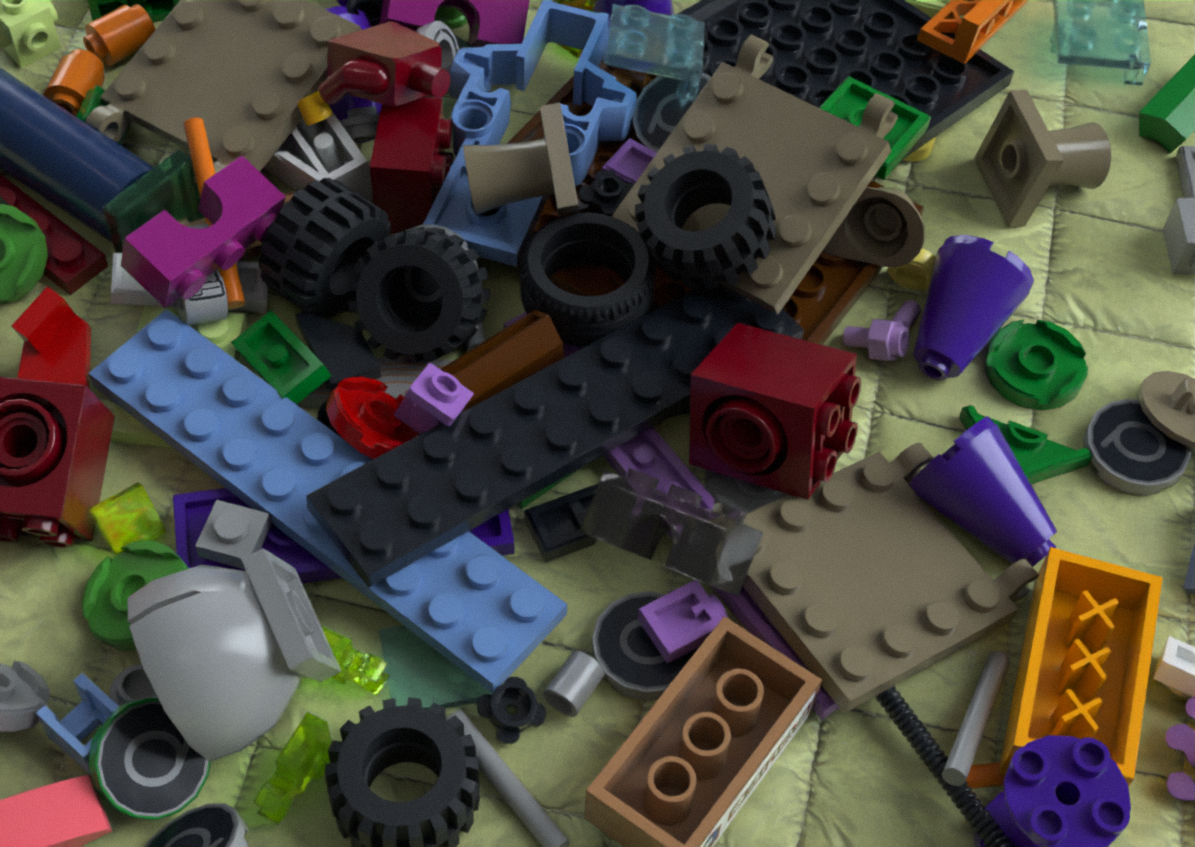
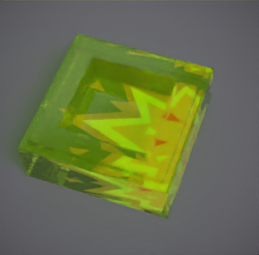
(127, 518)

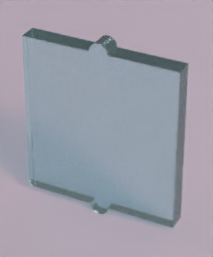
(424, 673)

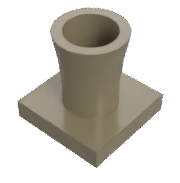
(1024, 158)
(524, 169)

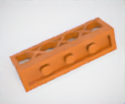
(972, 31)

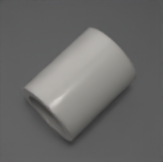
(574, 683)

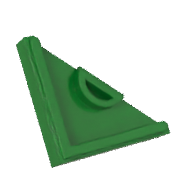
(1035, 453)

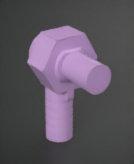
(885, 338)

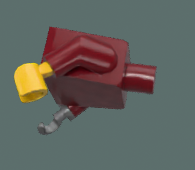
(379, 65)

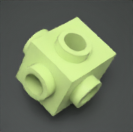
(28, 30)

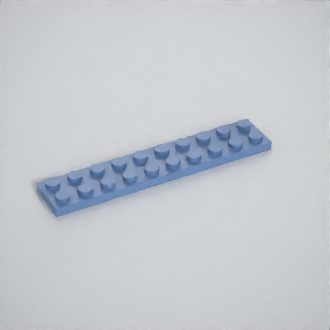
(275, 453)

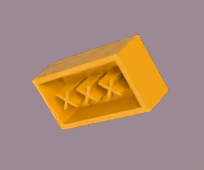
(1085, 657)

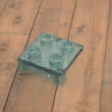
(1102, 35)
(657, 45)

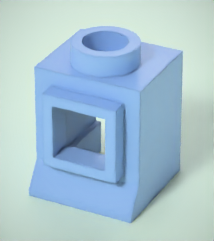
(79, 722)

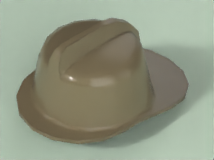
(880, 229)

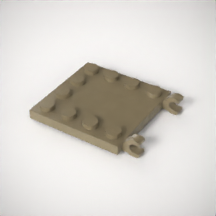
(231, 66)
(804, 155)
(873, 579)

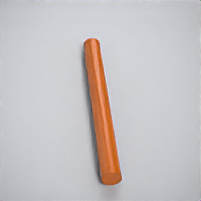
(203, 170)

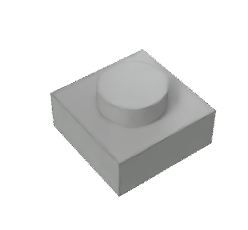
(232, 533)

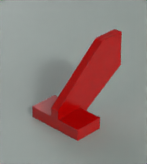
(54, 342)

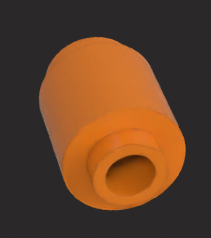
(118, 33)
(73, 78)

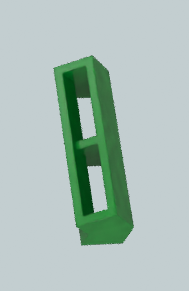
(1171, 112)

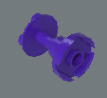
(1062, 795)

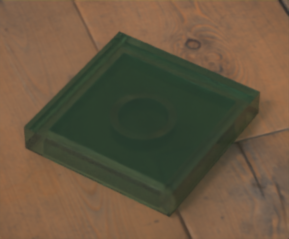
(163, 188)

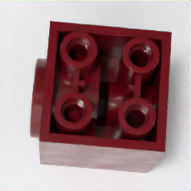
(773, 410)
(51, 460)

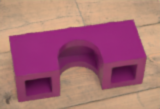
(487, 19)
(177, 259)

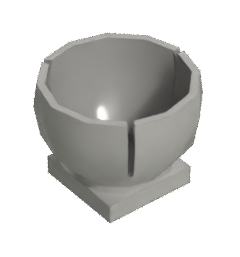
(228, 648)

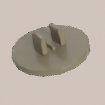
(1170, 404)

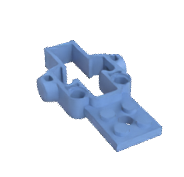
(484, 115)

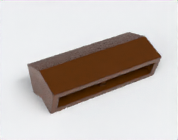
(508, 357)

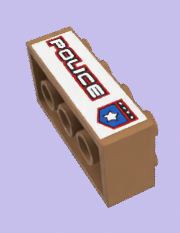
(703, 744)

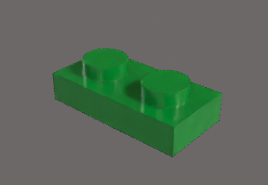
(281, 358)

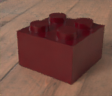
(410, 160)

